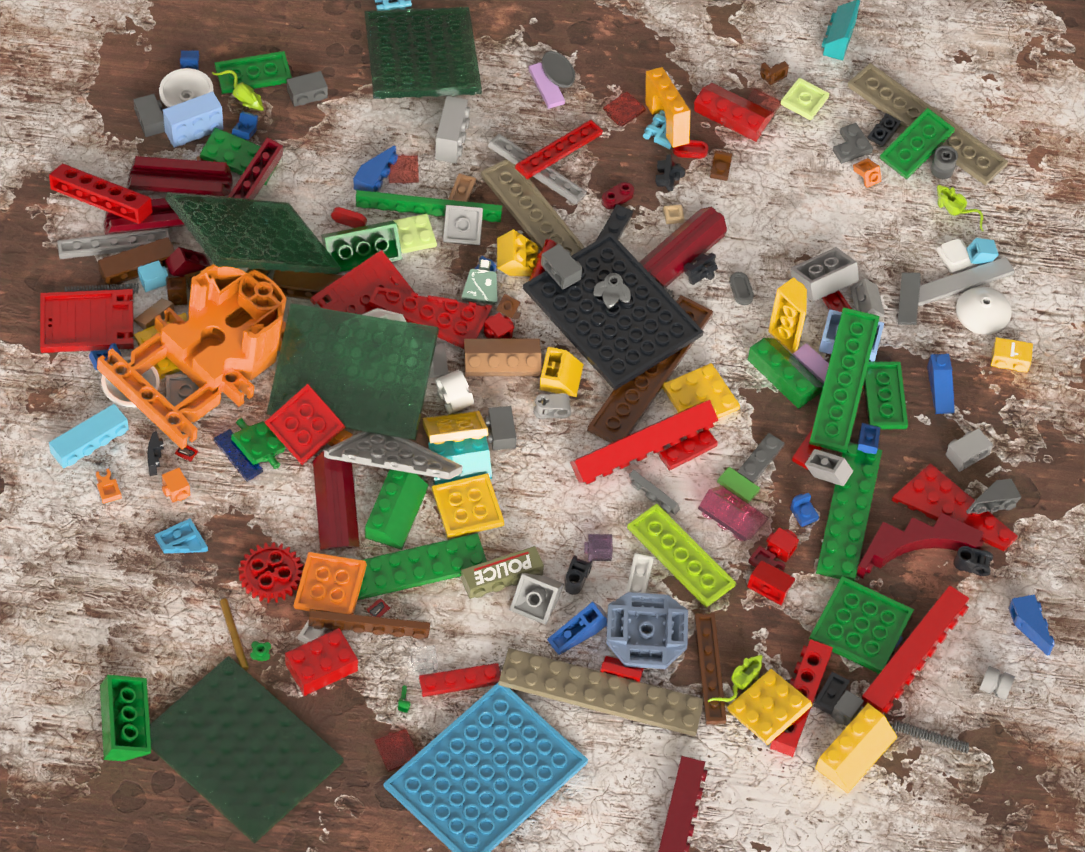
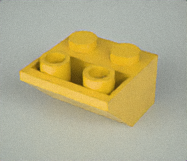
(516, 254)
(561, 372)

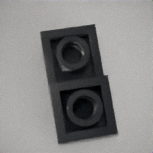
(884, 130)
(154, 453)

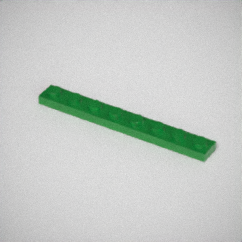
(421, 205)

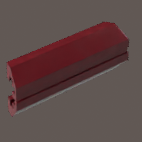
(180, 176)
(162, 217)
(685, 245)
(335, 503)

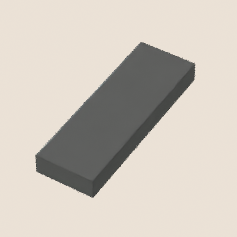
(909, 298)

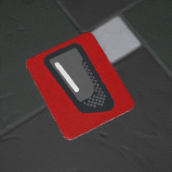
(187, 453)
(378, 608)

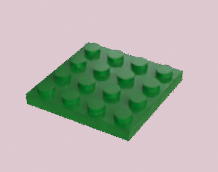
(861, 624)

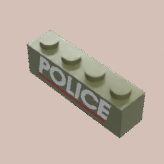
(501, 572)

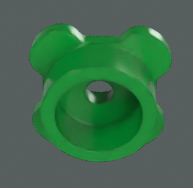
(260, 656)

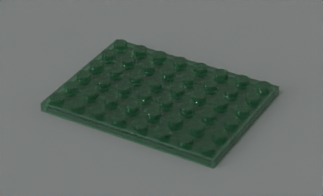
(422, 53)
(252, 234)
(359, 365)
(242, 749)

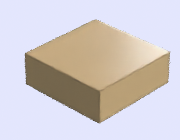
(673, 214)

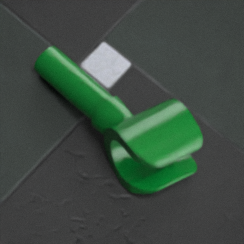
(403, 704)

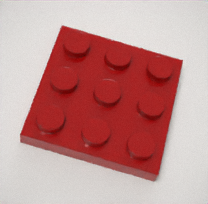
(305, 424)

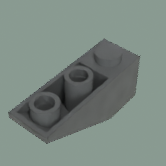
(998, 496)

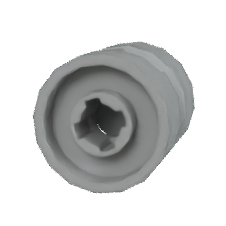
(997, 683)

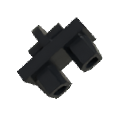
(671, 172)
(702, 269)

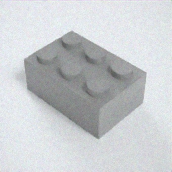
(452, 129)
(826, 273)

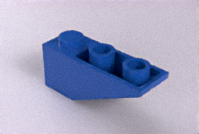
(372, 173)
(1029, 620)

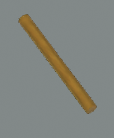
(234, 634)

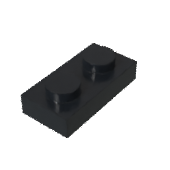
(831, 693)

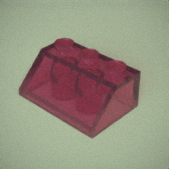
(732, 513)

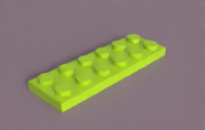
(681, 555)

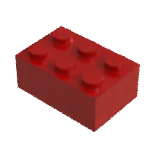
(321, 661)

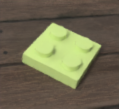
(805, 98)
(415, 233)

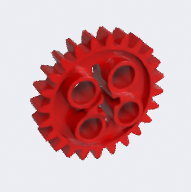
(270, 572)

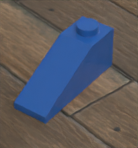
(941, 383)
(579, 628)

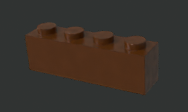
(124, 265)
(303, 284)

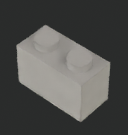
(968, 449)
(829, 467)

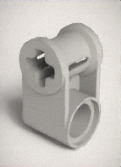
(553, 405)

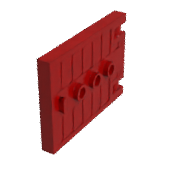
(354, 289)
(86, 320)

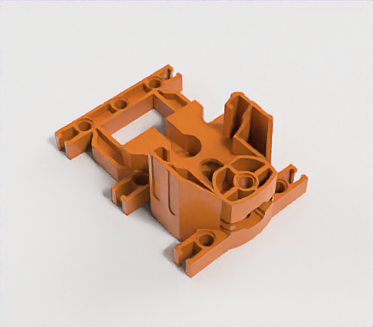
(227, 338)

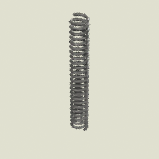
(134, 289)
(935, 736)

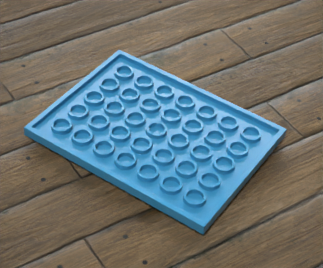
(486, 772)

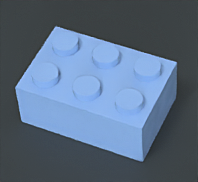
(193, 119)
(831, 330)

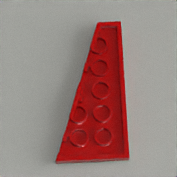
(936, 494)

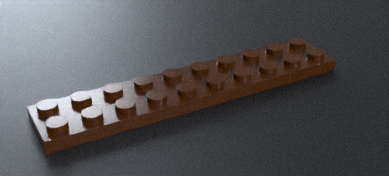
(630, 402)

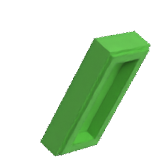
(738, 484)

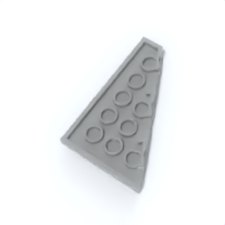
(393, 454)

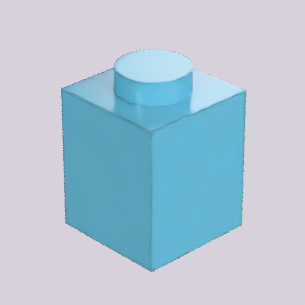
(982, 251)
(152, 276)

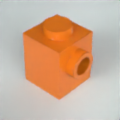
(175, 485)

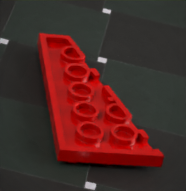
(453, 318)

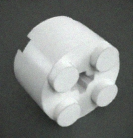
(454, 391)

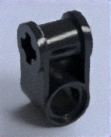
(974, 562)
(577, 572)

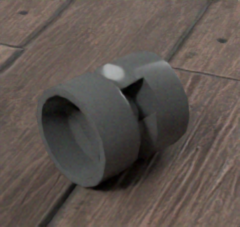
(944, 162)

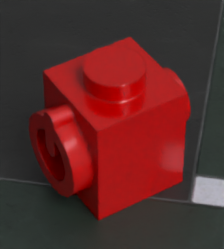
(498, 327)
(782, 543)

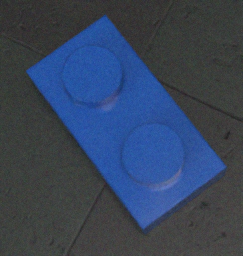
(868, 438)

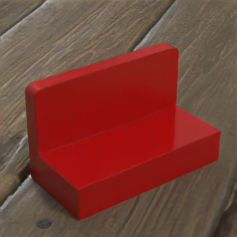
(770, 582)
(615, 667)

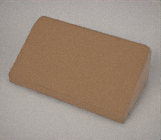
(147, 318)

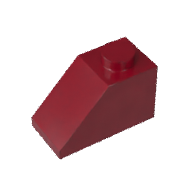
(186, 261)

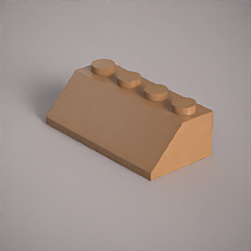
(502, 357)

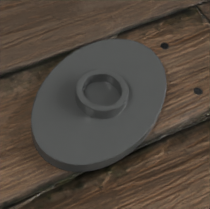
(558, 69)

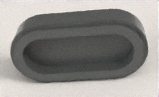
(741, 288)

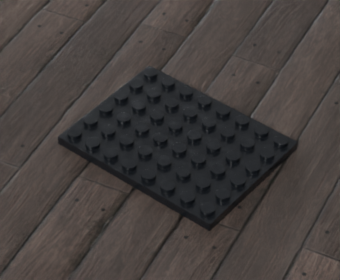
(618, 339)

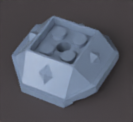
(652, 613)

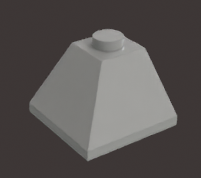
(536, 597)

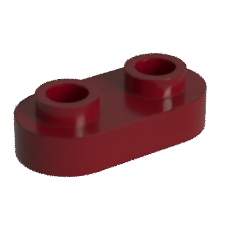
(618, 195)

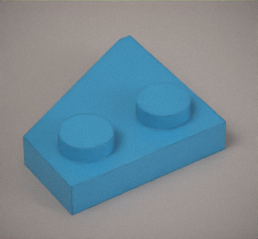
(181, 539)

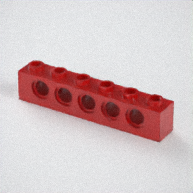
(100, 193)
(820, 655)

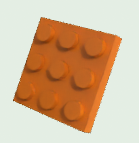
(330, 584)

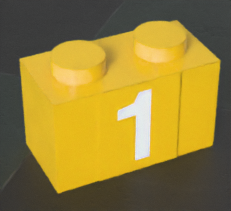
(1011, 354)

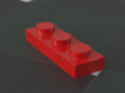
(688, 449)

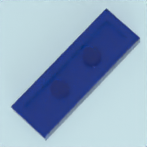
(236, 456)

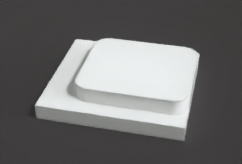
(955, 256)

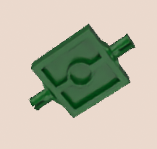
(258, 443)

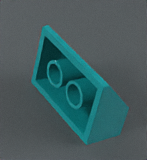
(841, 30)
(470, 453)

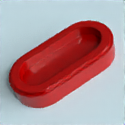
(693, 149)
(348, 217)

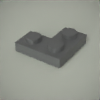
(855, 145)

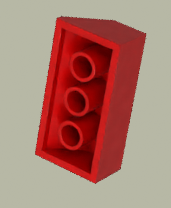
(732, 111)

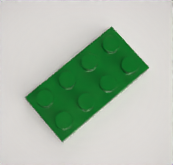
(254, 71)
(917, 143)
(230, 149)
(885, 395)

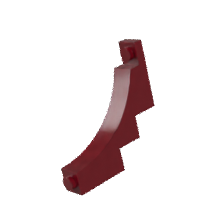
(893, 542)

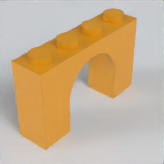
(664, 96)

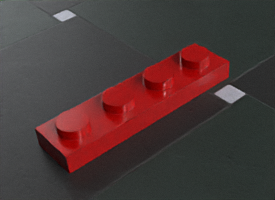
(459, 679)

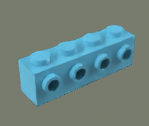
(88, 436)

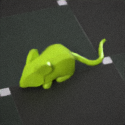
(244, 93)
(954, 203)
(744, 676)

